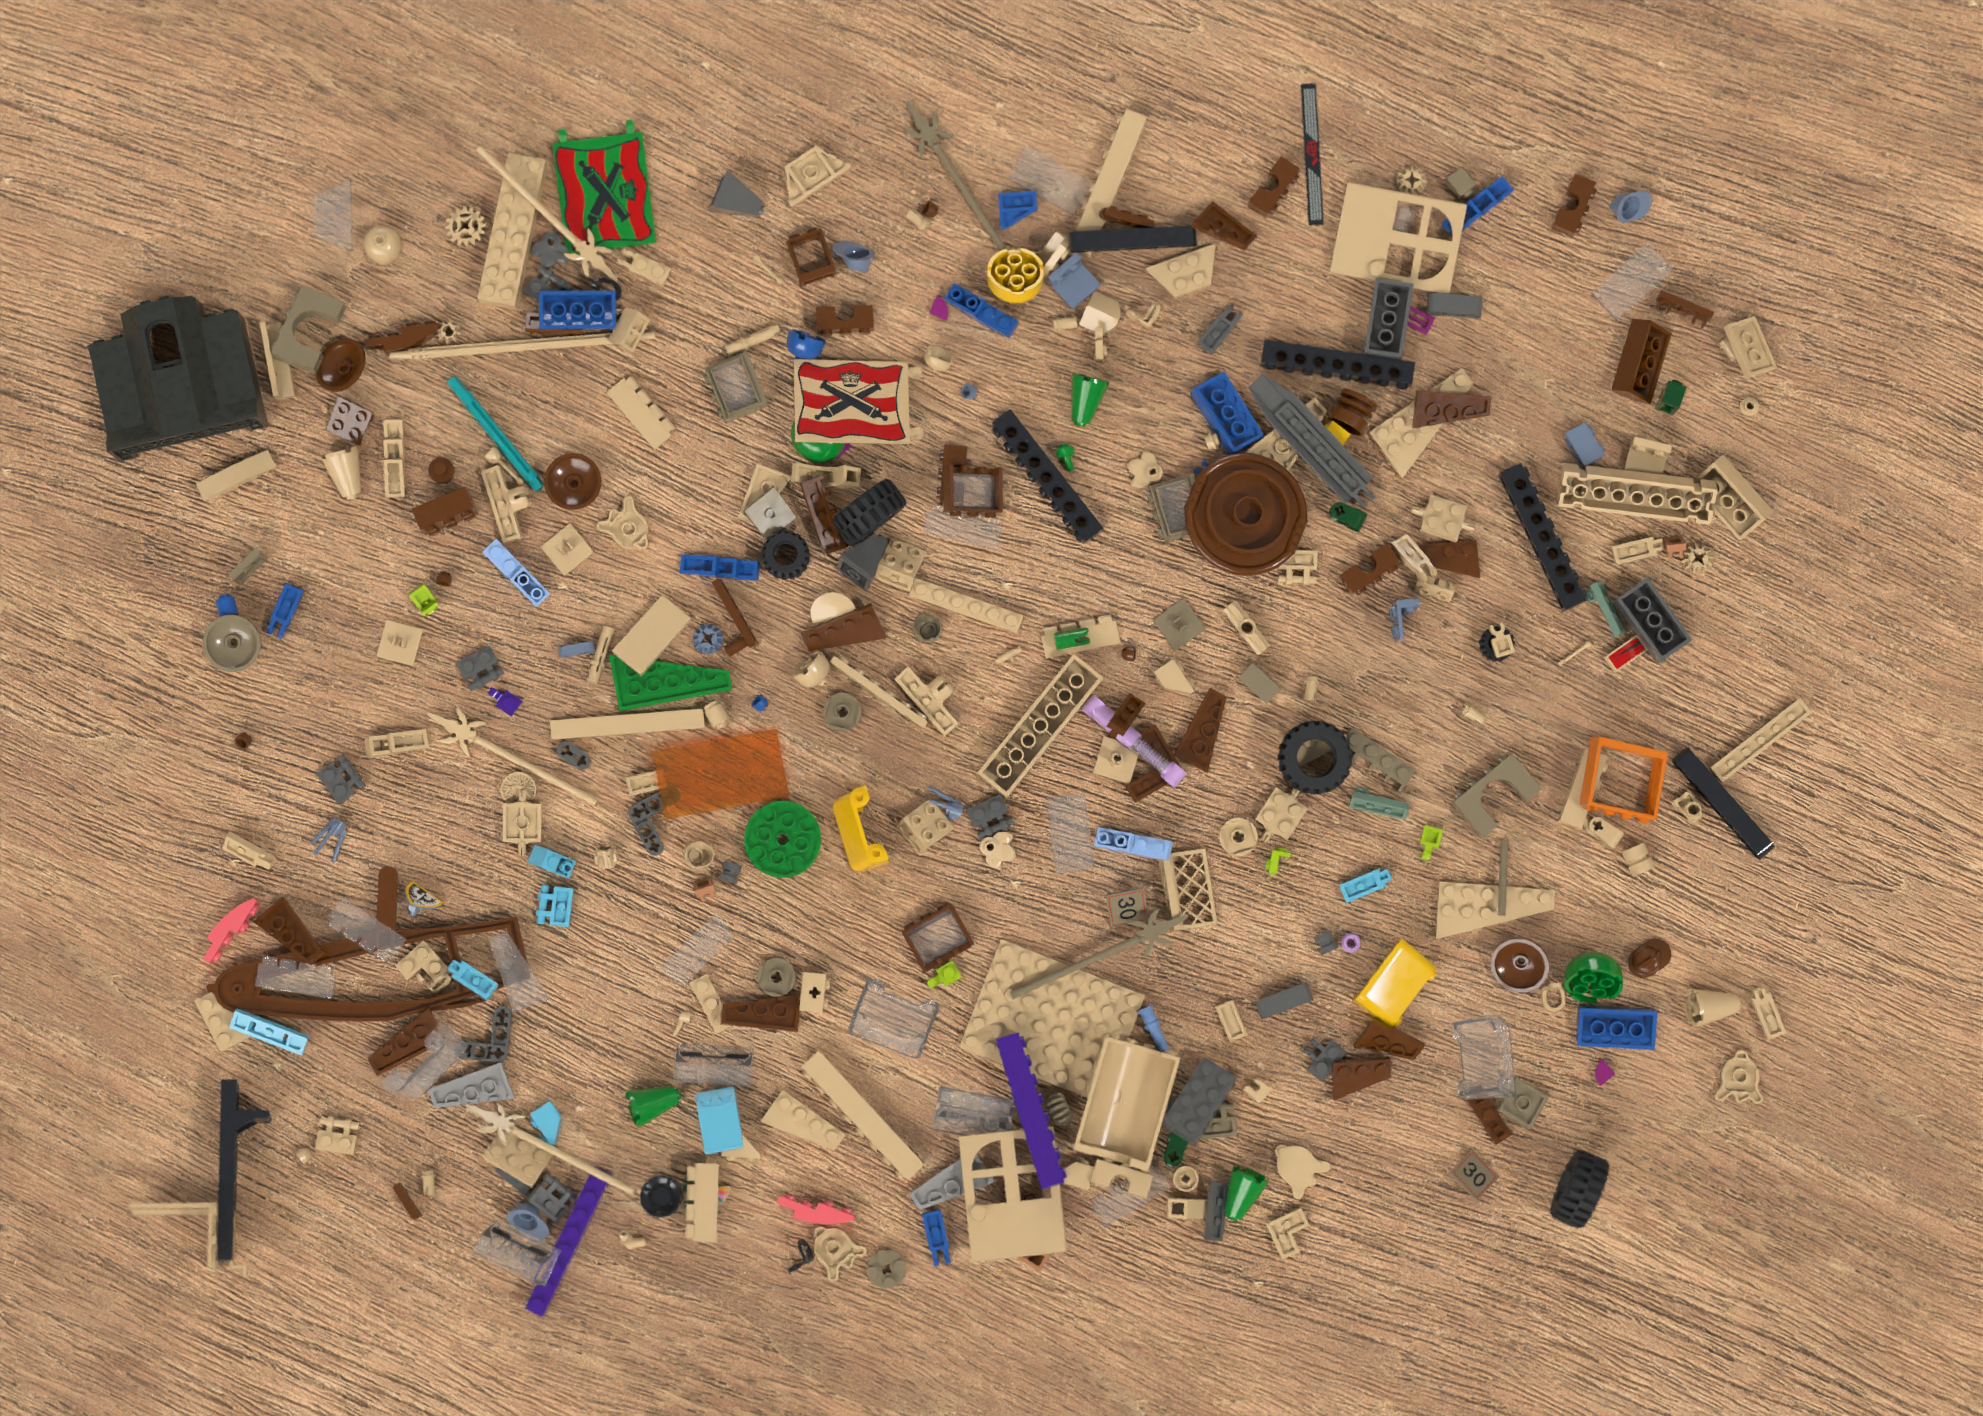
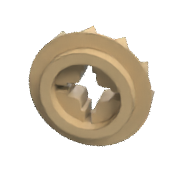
(1404, 185)
(1697, 567)

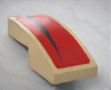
(1625, 653)

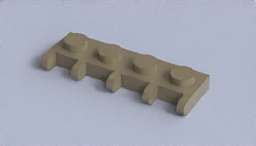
(1379, 758)

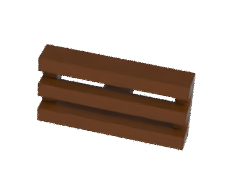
(407, 1201)

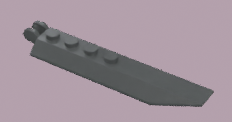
(1311, 440)

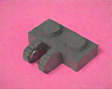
(1323, 1063)

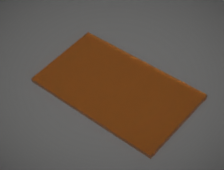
(720, 774)

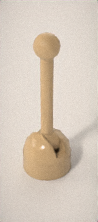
(494, 456)

